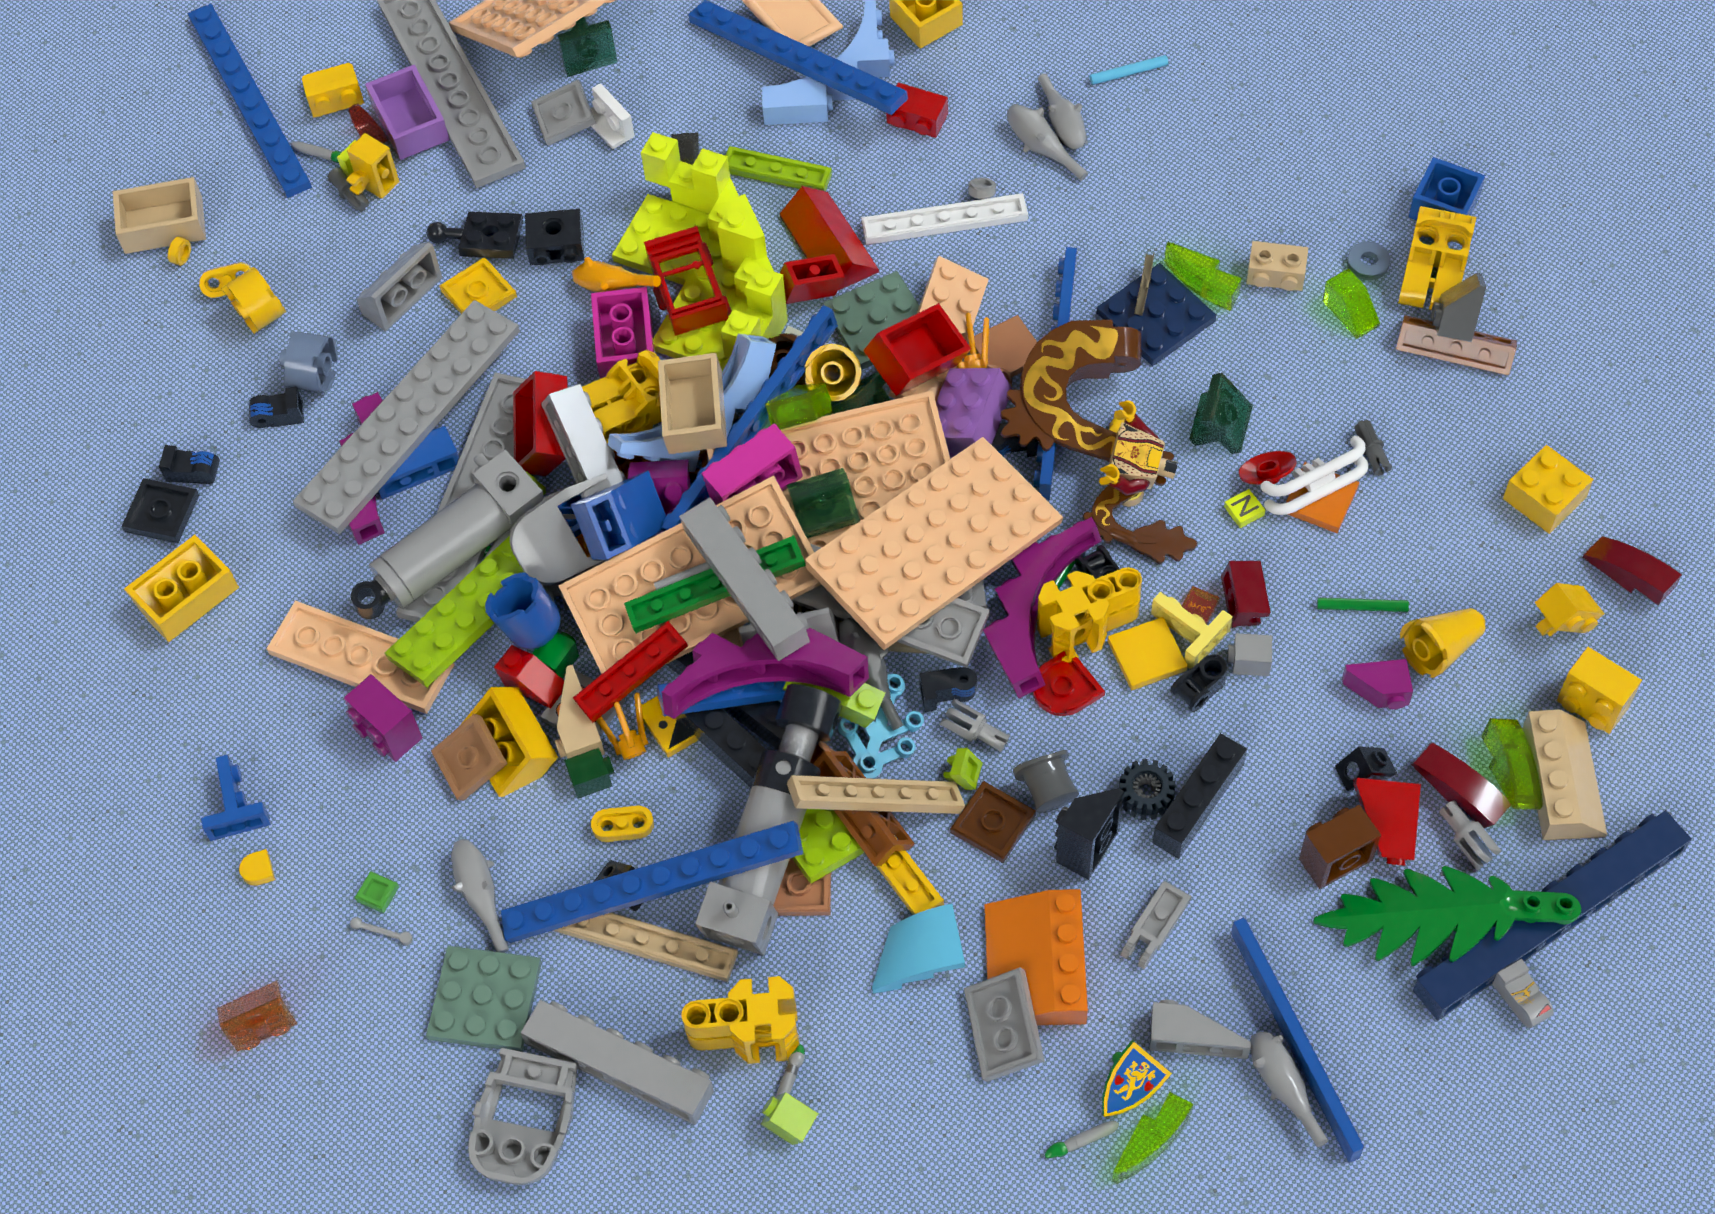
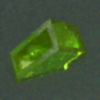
(1351, 303)
(799, 405)

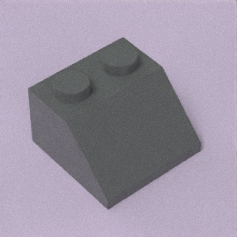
(1459, 309)

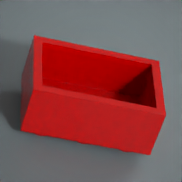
(917, 349)
(534, 439)

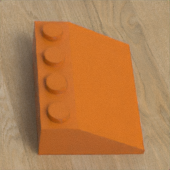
(1046, 940)

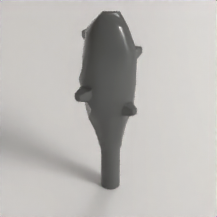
(856, 638)

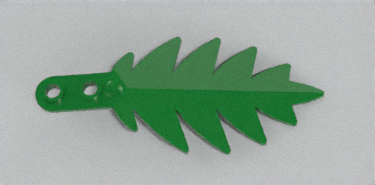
(1437, 912)

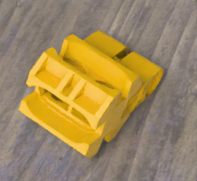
(1451, 264)
(627, 396)
(1087, 609)
(745, 1021)

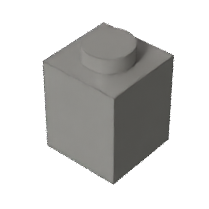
(1251, 654)

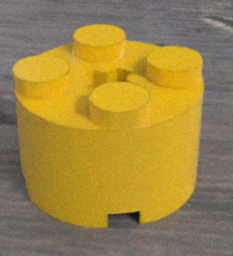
(254, 300)

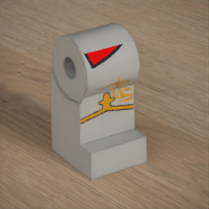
(1523, 994)

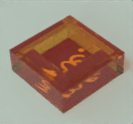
(1201, 603)

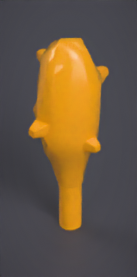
(603, 277)

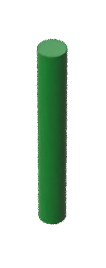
(1362, 604)

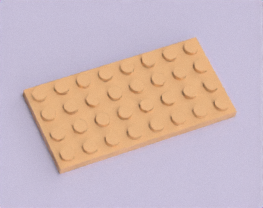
(933, 542)
(600, 593)

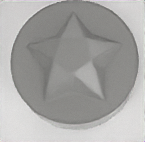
(982, 188)

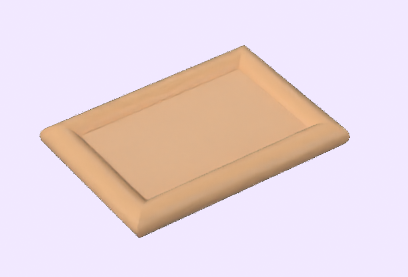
(798, 19)

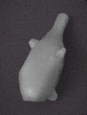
(1064, 116)
(1038, 137)
(477, 886)
(1284, 1080)

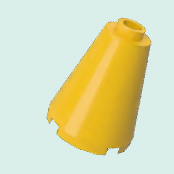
(835, 367)
(1440, 639)

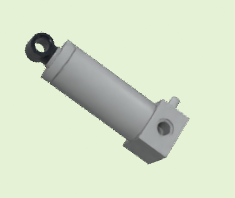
(450, 536)

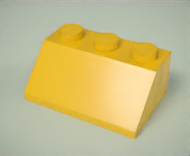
(182, 588)
(517, 737)

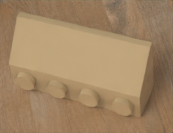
(1565, 775)

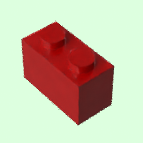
(921, 113)
(811, 278)

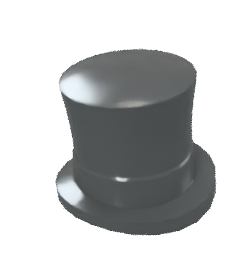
(1047, 781)

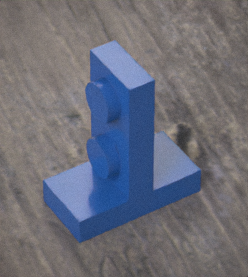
(237, 815)

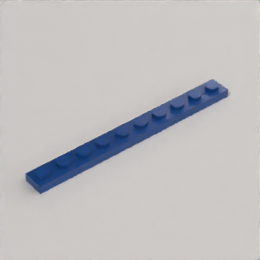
(798, 57)
(249, 101)
(1061, 312)
(756, 415)
(652, 881)

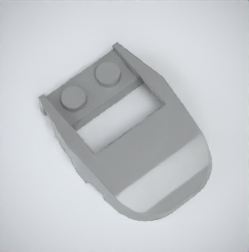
(545, 541)
(515, 1151)

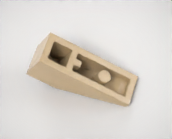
(573, 726)

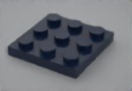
(1169, 316)

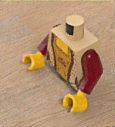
(1135, 455)

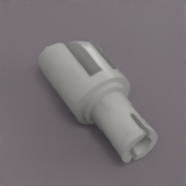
(977, 728)
(1466, 832)

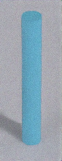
(1127, 70)

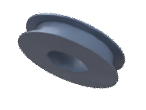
(1368, 249)

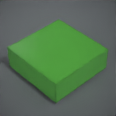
(377, 892)

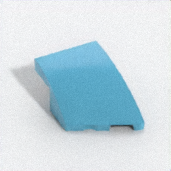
(919, 948)

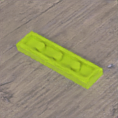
(777, 169)

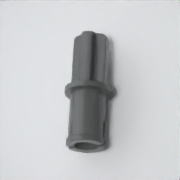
(338, 179)
(1373, 447)

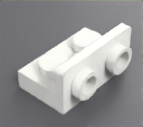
(611, 119)

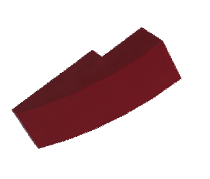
(1633, 568)
(1461, 783)

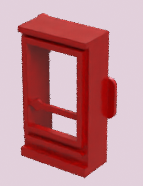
(696, 314)

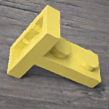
(1192, 627)

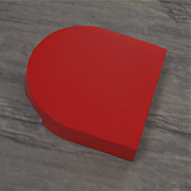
(1067, 686)

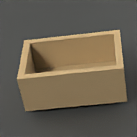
(157, 214)
(692, 403)

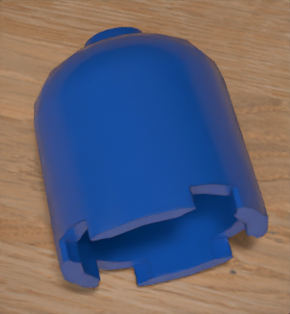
(524, 611)

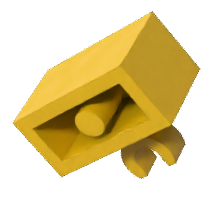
(371, 167)
(1567, 610)

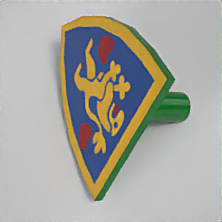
(1131, 1080)

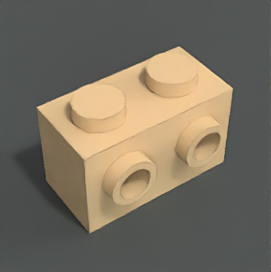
(1277, 266)

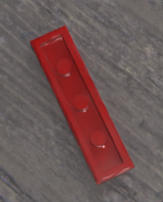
(630, 671)

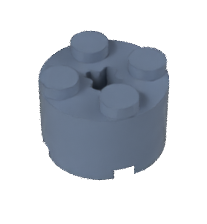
(309, 361)

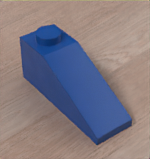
(429, 460)

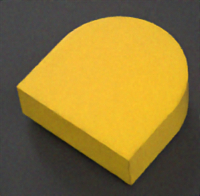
(257, 868)

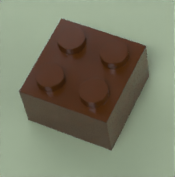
(1339, 846)

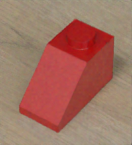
(530, 675)

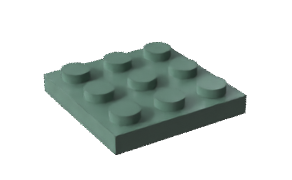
(870, 310)
(484, 998)

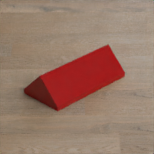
(823, 231)

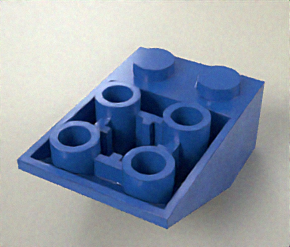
(620, 516)

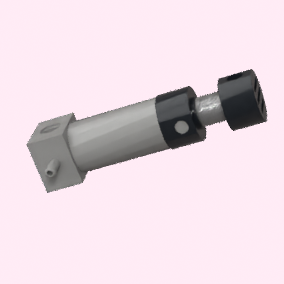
(741, 906)

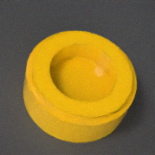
(179, 251)

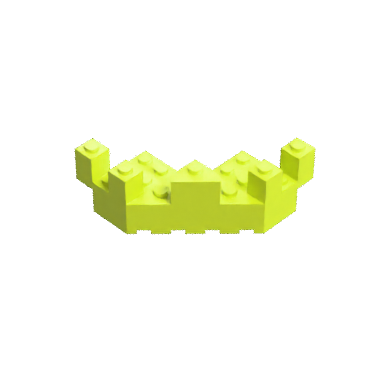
(706, 199)

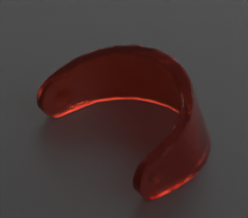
(366, 124)

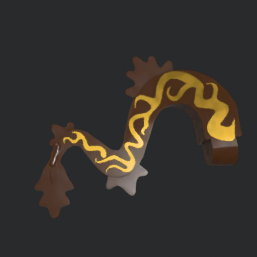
(1042, 413)

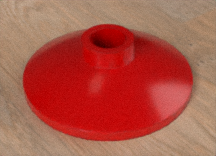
(1267, 467)

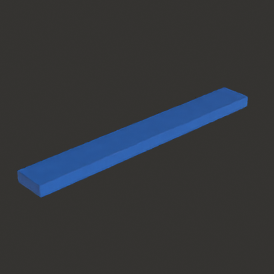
(1297, 1040)

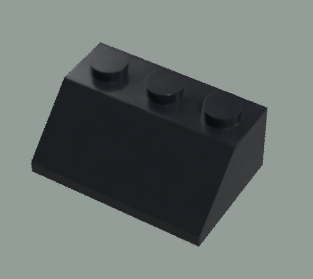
(1088, 830)

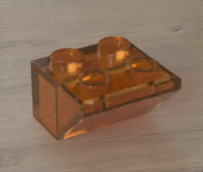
(256, 1017)

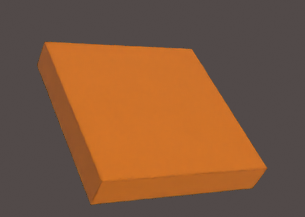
(1329, 510)

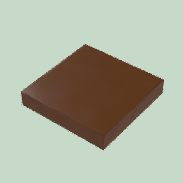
(993, 821)

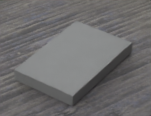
(1003, 1024)

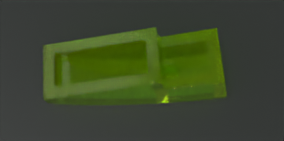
(1203, 275)
(1513, 763)
(1152, 1137)

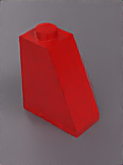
(1394, 812)

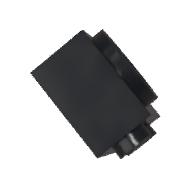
(554, 237)

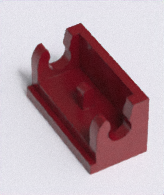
(1245, 592)

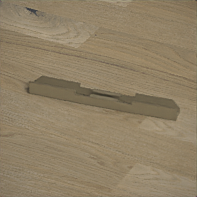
(1144, 286)

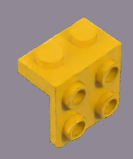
(332, 89)

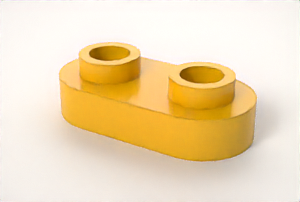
(224, 275)
(623, 823)

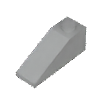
(1186, 1031)

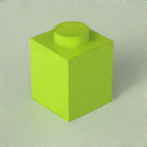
(788, 1118)

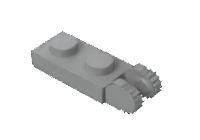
(1157, 921)

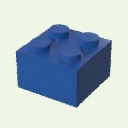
(1447, 189)

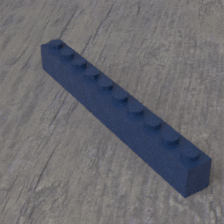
(1593, 885)

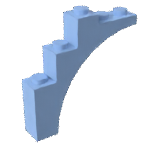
(810, 100)
(742, 382)

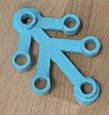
(879, 733)

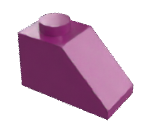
(1380, 682)

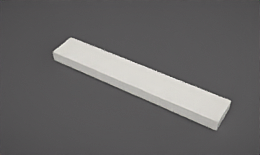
(944, 219)

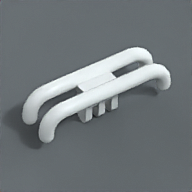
(1318, 480)

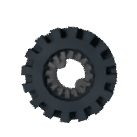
(1160, 782)

